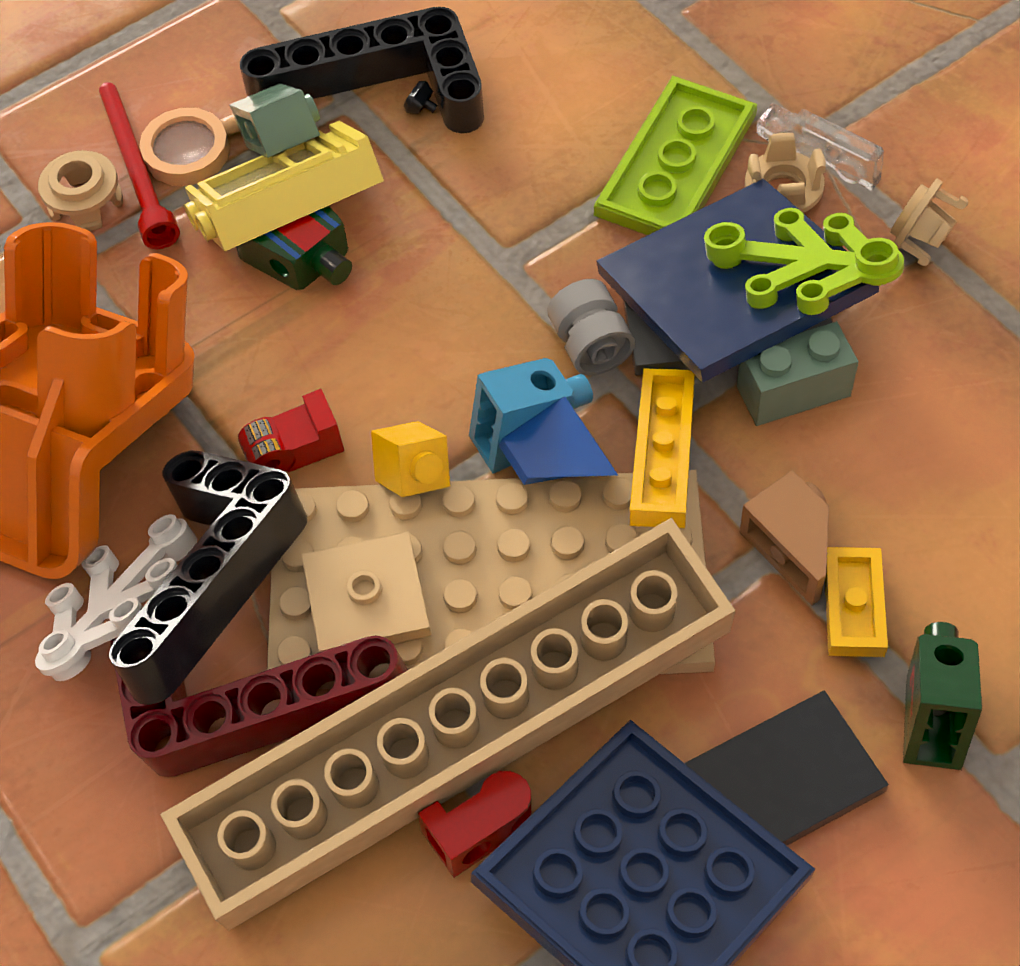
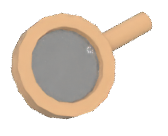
(186, 145)

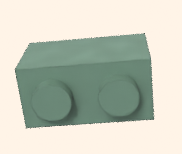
(276, 119)
(798, 374)

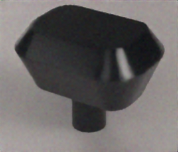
(420, 98)

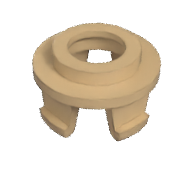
(784, 162)
(85, 201)
(925, 220)

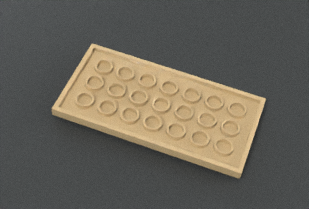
(474, 548)

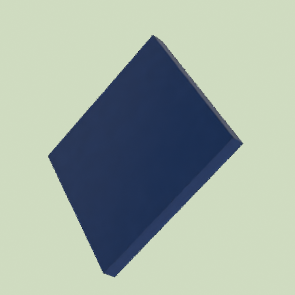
(705, 308)
(641, 865)

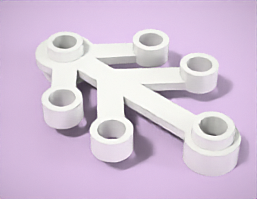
(68, 647)

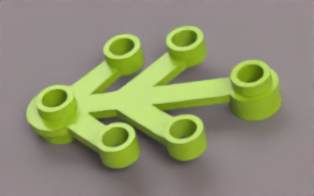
(867, 261)

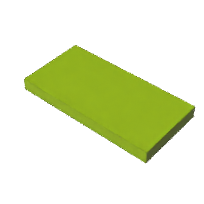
(675, 157)

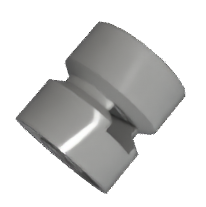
(591, 327)

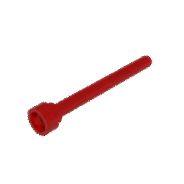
(156, 223)

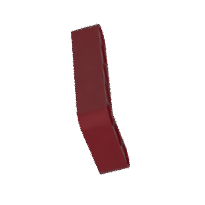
(243, 702)

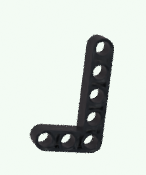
(375, 54)
(252, 525)

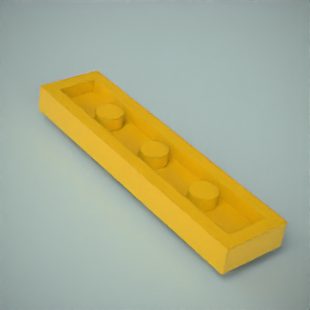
(662, 448)

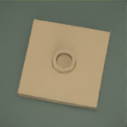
(366, 592)

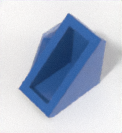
(555, 447)

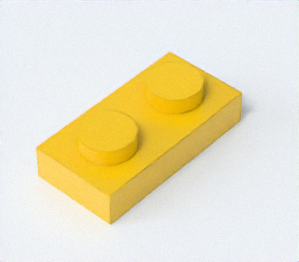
(855, 602)

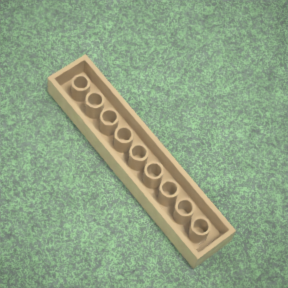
(447, 723)

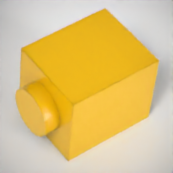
(410, 458)

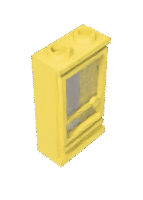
(283, 187)

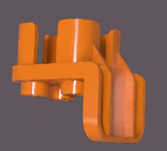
(76, 388)

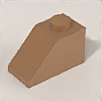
(791, 532)

